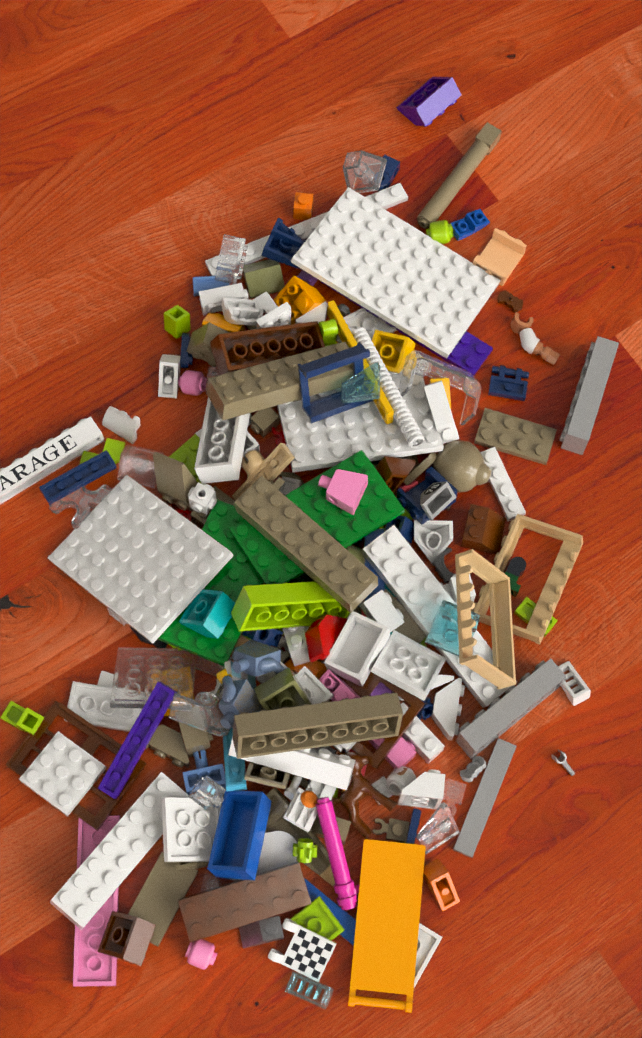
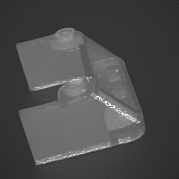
(426, 365)
(203, 710)

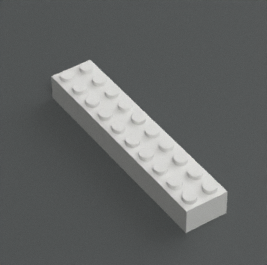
(422, 597)

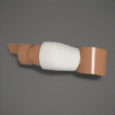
(529, 340)

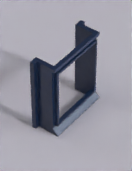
(331, 404)

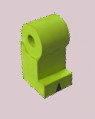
(329, 332)

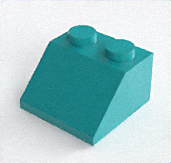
(208, 613)

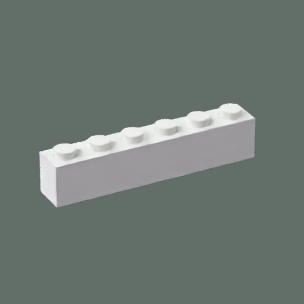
(310, 764)

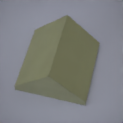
(263, 277)

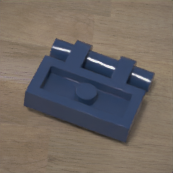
(508, 387)

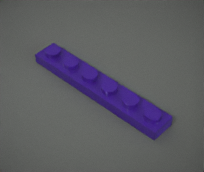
(137, 740)

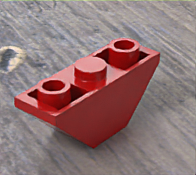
(323, 635)

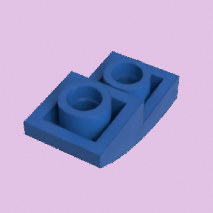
(469, 224)

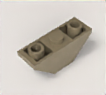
(169, 744)

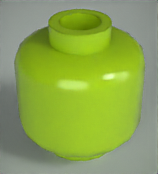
(440, 231)

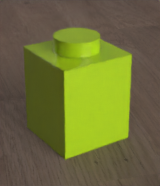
(177, 321)

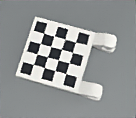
(306, 953)

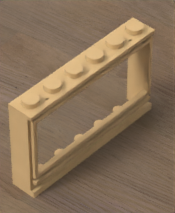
(556, 580)
(503, 668)

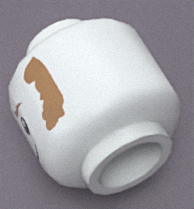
(400, 779)

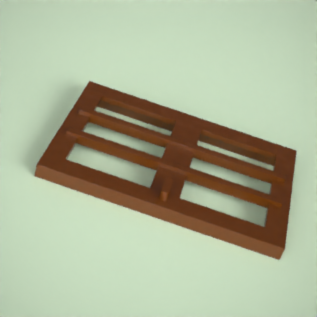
(370, 684)
(95, 739)

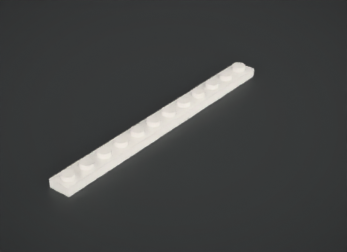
(385, 198)

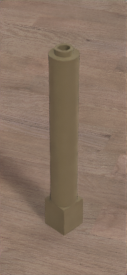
(483, 145)

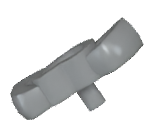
(473, 769)

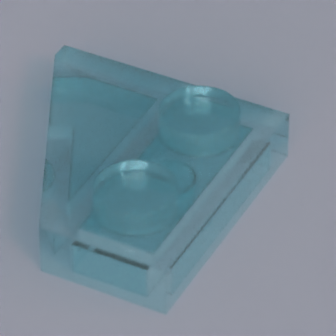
(362, 385)

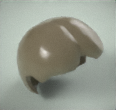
(462, 465)

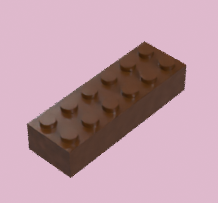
(259, 346)
(244, 902)

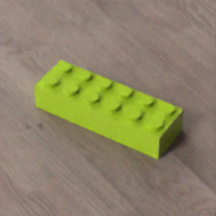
(283, 606)

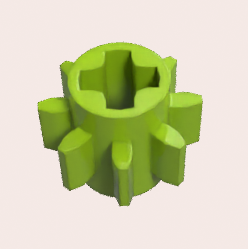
(304, 850)

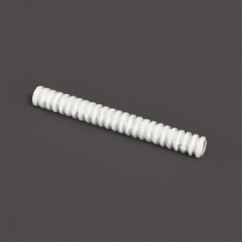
(401, 412)

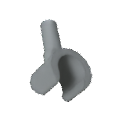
(562, 760)

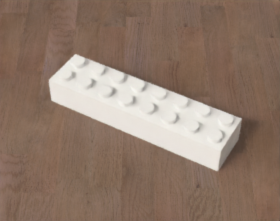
(116, 854)

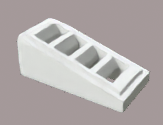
(580, 692)

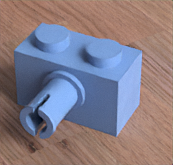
(214, 772)

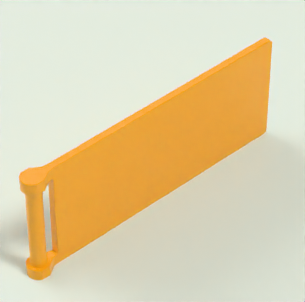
(387, 923)

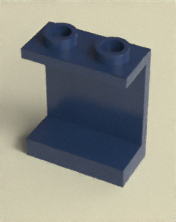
(411, 499)

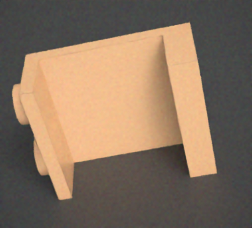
(501, 255)

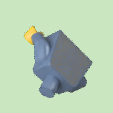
(256, 659)
(236, 698)

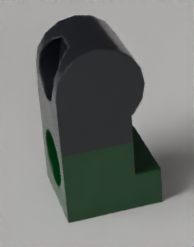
(514, 571)

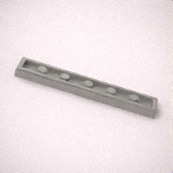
(484, 798)

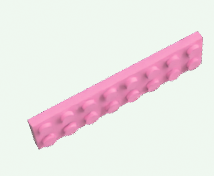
(89, 965)

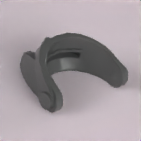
(440, 566)

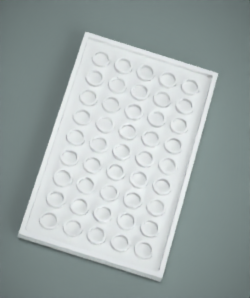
(396, 272)

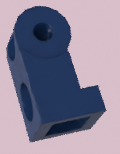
(391, 170)
(265, 636)

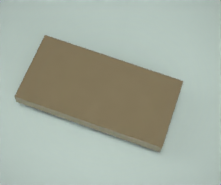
(160, 896)

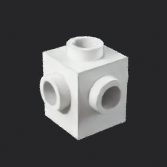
(204, 503)

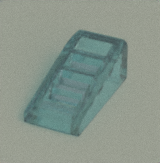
(326, 995)

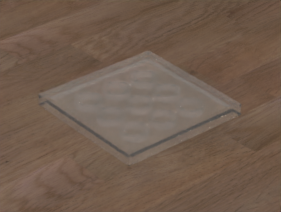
(140, 670)

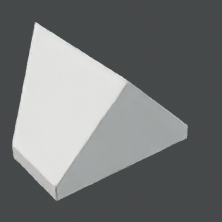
(433, 537)

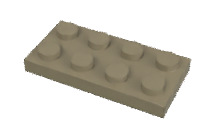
(515, 436)

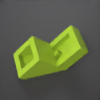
(22, 718)

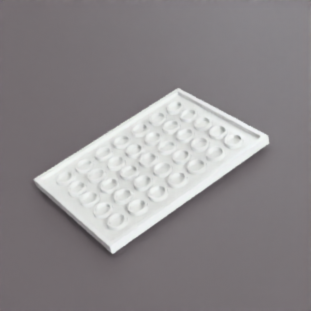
(357, 429)
(140, 558)

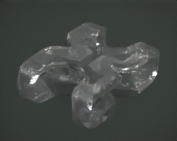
(82, 501)

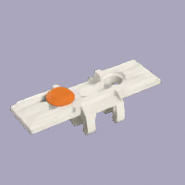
(303, 803)

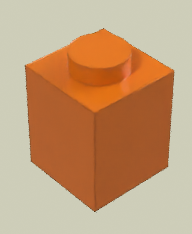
(303, 206)

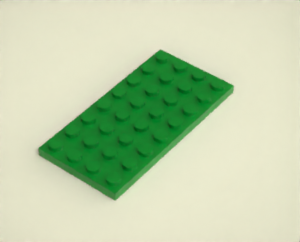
(374, 510)
(230, 580)

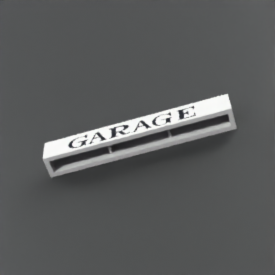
(48, 458)

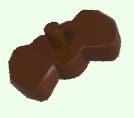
(510, 301)

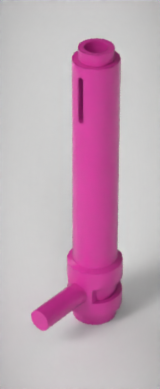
(343, 885)

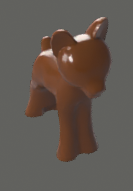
(357, 790)

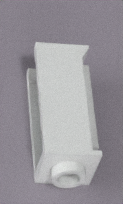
(211, 299)

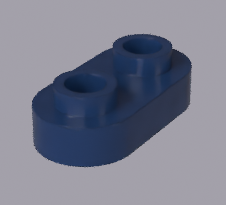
(186, 358)

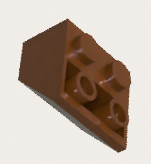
(394, 470)

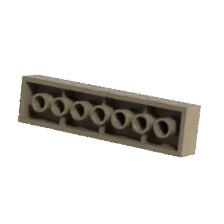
(273, 383)
(306, 544)
(316, 725)

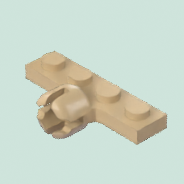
(268, 468)

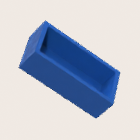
(239, 835)

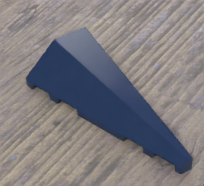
(282, 244)

